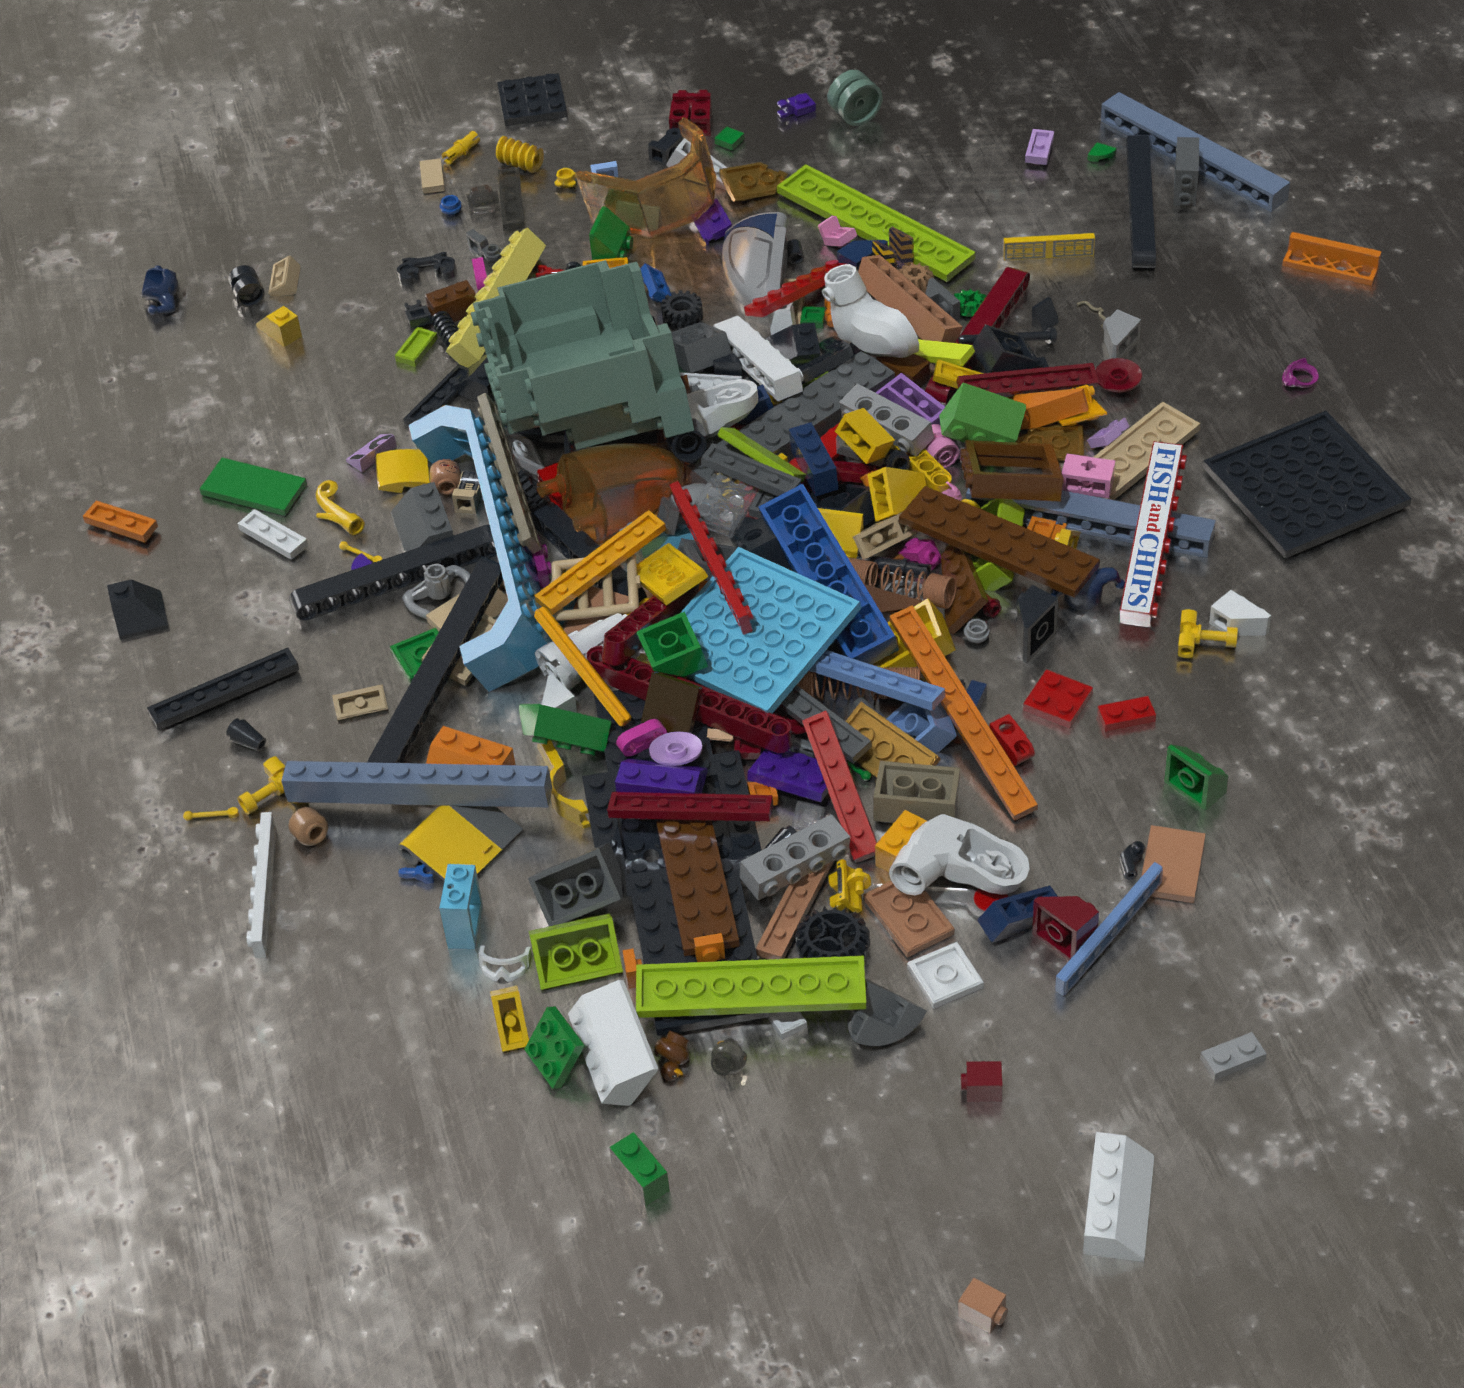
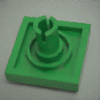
(554, 1047)

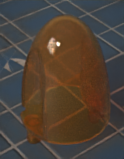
(612, 485)

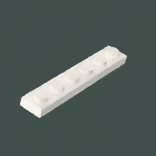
(261, 893)

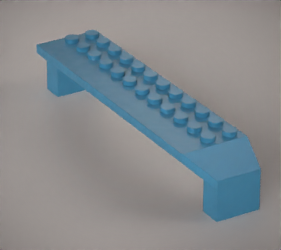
(516, 635)

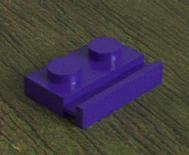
(713, 223)

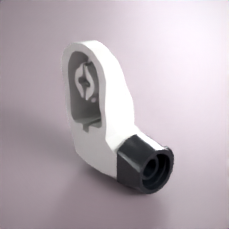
(711, 410)

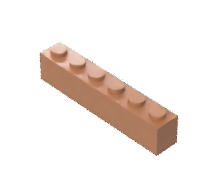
(898, 292)

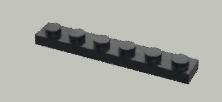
(223, 688)

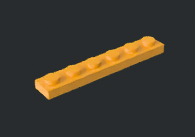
(600, 562)

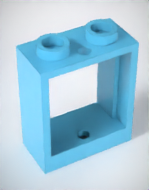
(461, 906)

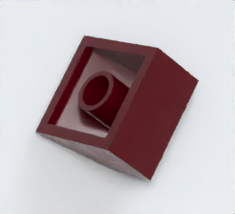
(1064, 923)

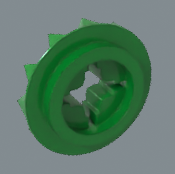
(970, 308)

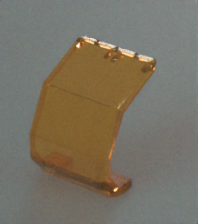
(661, 199)

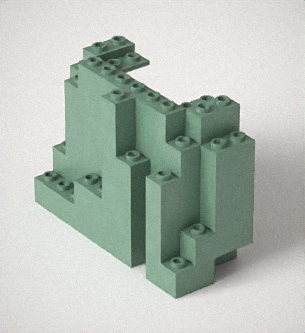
(582, 356)

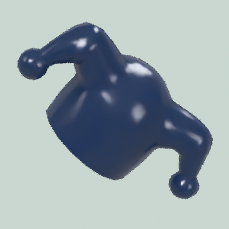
(160, 286)
(1092, 592)

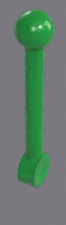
(865, 775)

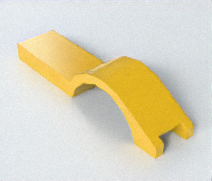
(567, 808)

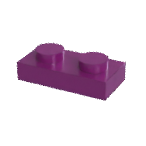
(542, 568)

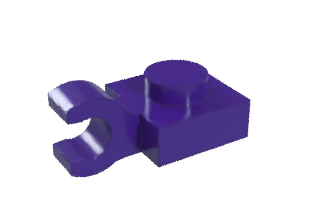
(797, 105)

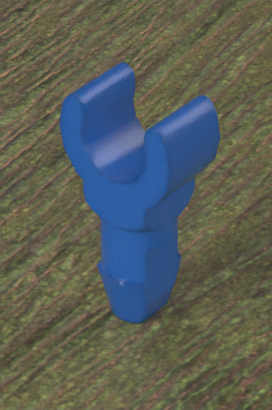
(418, 873)

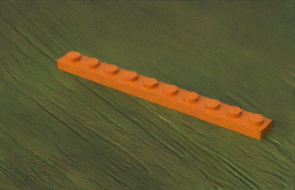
(964, 714)

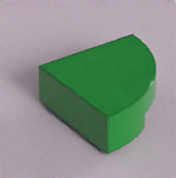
(1101, 151)

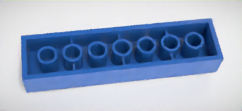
(818, 556)

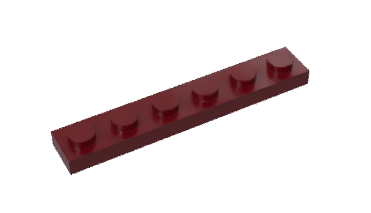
(1034, 380)
(690, 806)

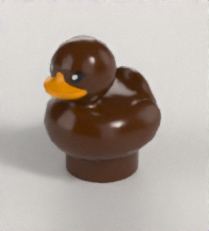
(674, 1049)

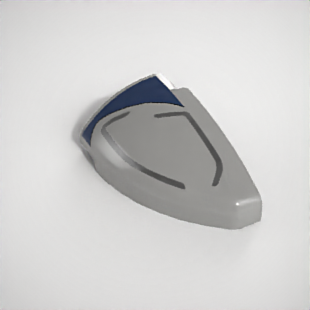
(756, 255)

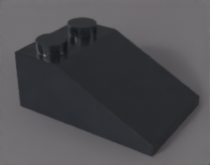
(797, 343)
(848, 499)

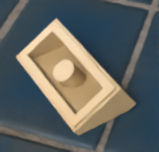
(284, 277)
(360, 702)

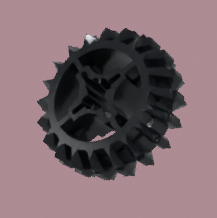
(836, 931)

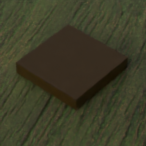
(672, 702)

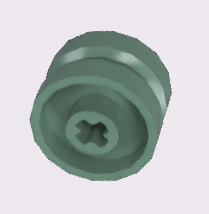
(854, 97)

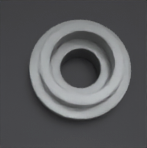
(976, 631)

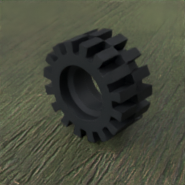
(682, 301)
(530, 486)

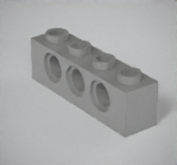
(908, 429)
(794, 857)

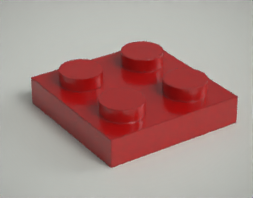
(1058, 698)

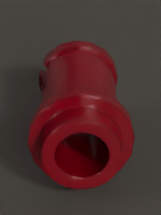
(992, 607)

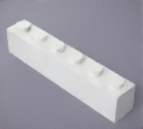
(761, 359)

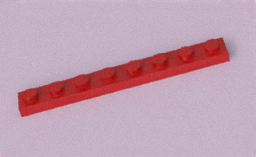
(715, 562)

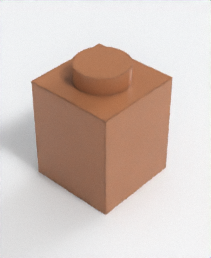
(982, 1306)

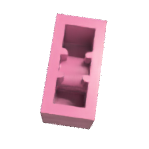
(1088, 475)

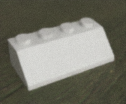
(613, 1043)
(1118, 1198)

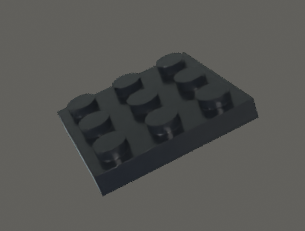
(532, 99)

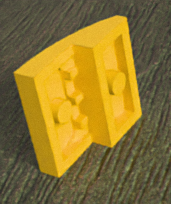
(401, 469)

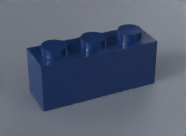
(813, 459)

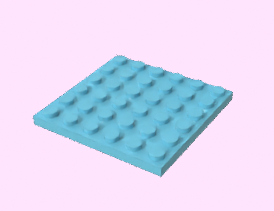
(790, 630)

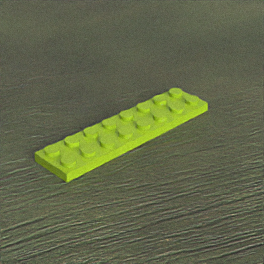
(750, 986)

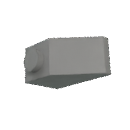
(1120, 333)

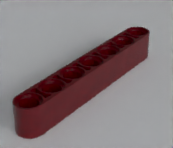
(622, 639)

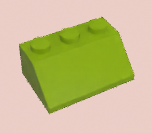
(575, 951)

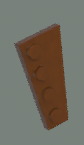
(969, 591)

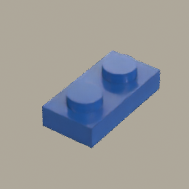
(655, 283)

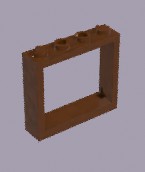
(1011, 485)

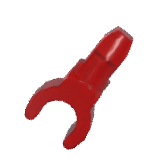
(544, 270)

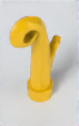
(349, 521)

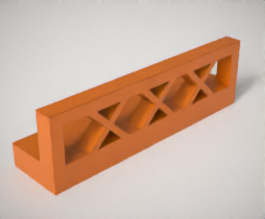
(1333, 255)

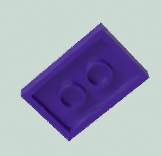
(789, 773)

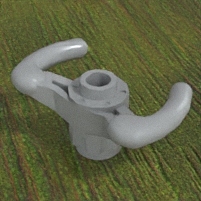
(435, 586)

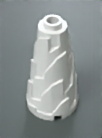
(555, 663)

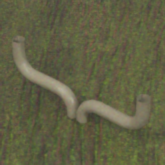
(1094, 309)

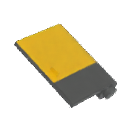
(459, 837)

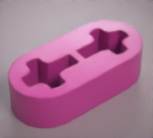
(479, 272)
(640, 737)

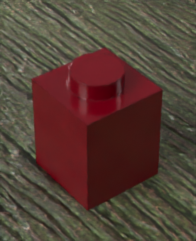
(983, 1081)

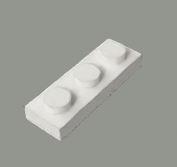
(273, 534)

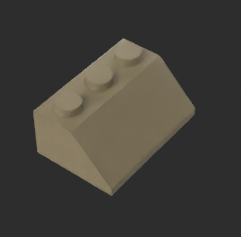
(915, 788)

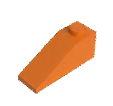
(1051, 406)

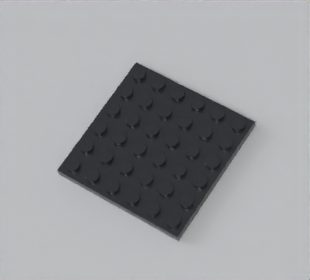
(1306, 483)

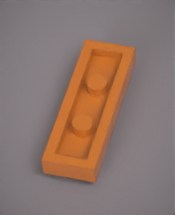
(120, 521)

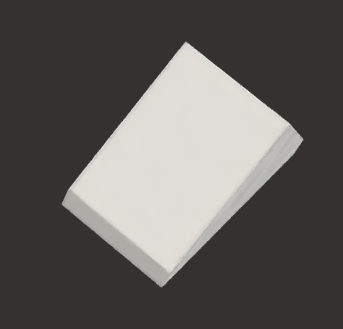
(558, 696)

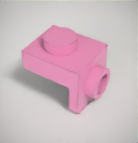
(834, 234)

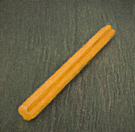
(582, 666)

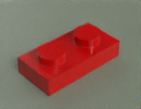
(1126, 713)

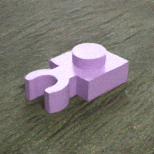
(1109, 434)

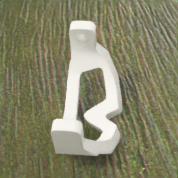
(524, 960)

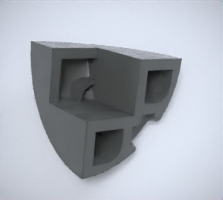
(886, 1017)

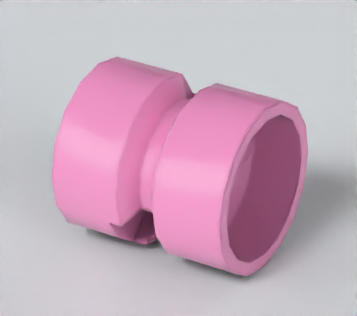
(942, 448)

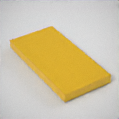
(669, 573)

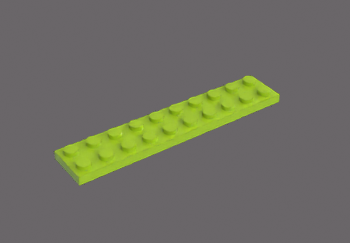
(873, 219)

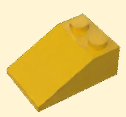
(936, 625)

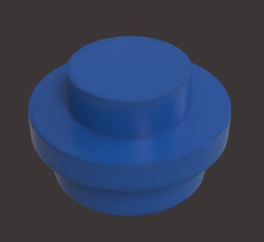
(450, 205)

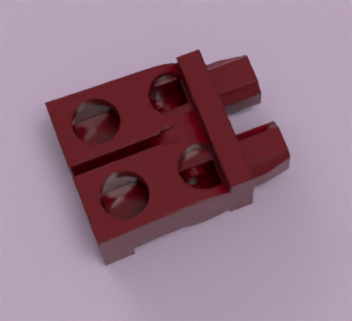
(692, 106)

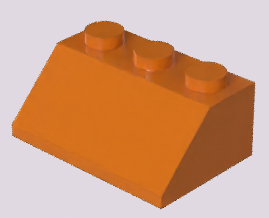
(463, 748)

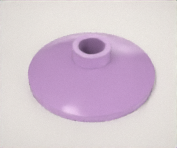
(675, 748)

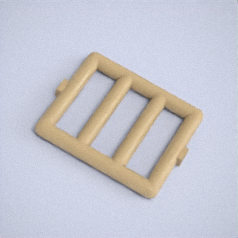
(609, 608)

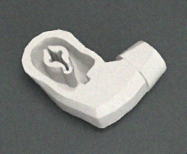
(866, 321)
(960, 854)

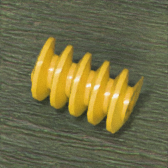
(519, 154)

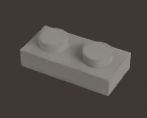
(1233, 1056)

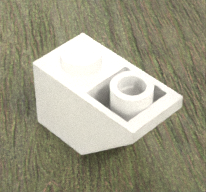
(1238, 612)

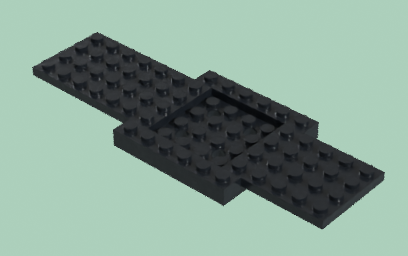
(646, 883)

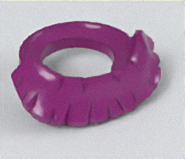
(1301, 364)

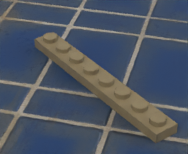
(510, 479)

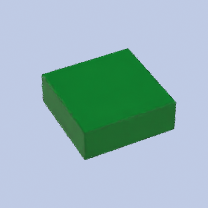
(729, 138)
(812, 315)

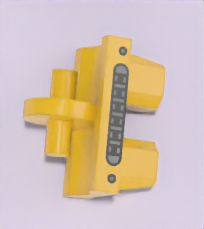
(850, 885)

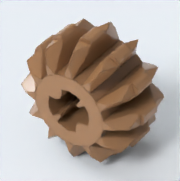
(917, 275)

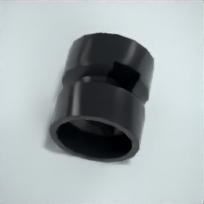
(246, 286)

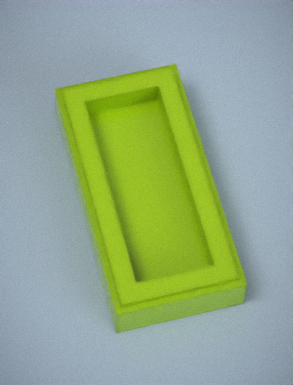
(416, 346)

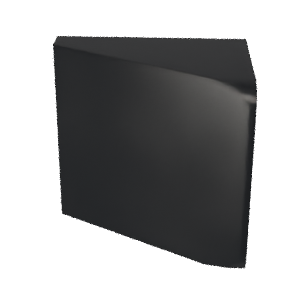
(1044, 315)
(728, 365)

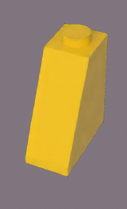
(893, 490)

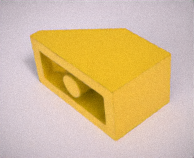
(281, 326)
(509, 1018)

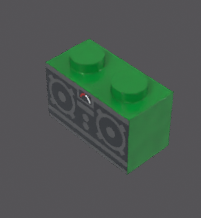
(639, 1169)

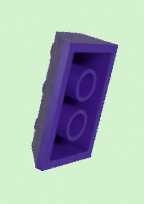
(659, 778)

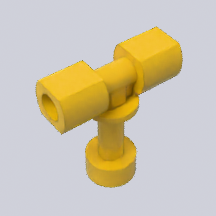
(1192, 634)
(274, 769)

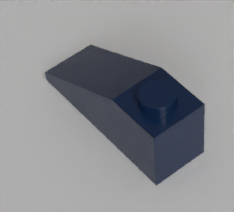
(1011, 914)

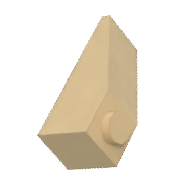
(882, 536)

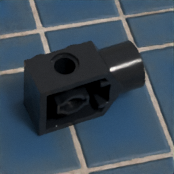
(759, 539)

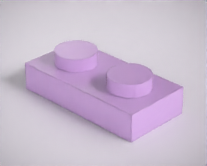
(1039, 147)

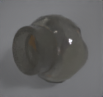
(728, 1058)

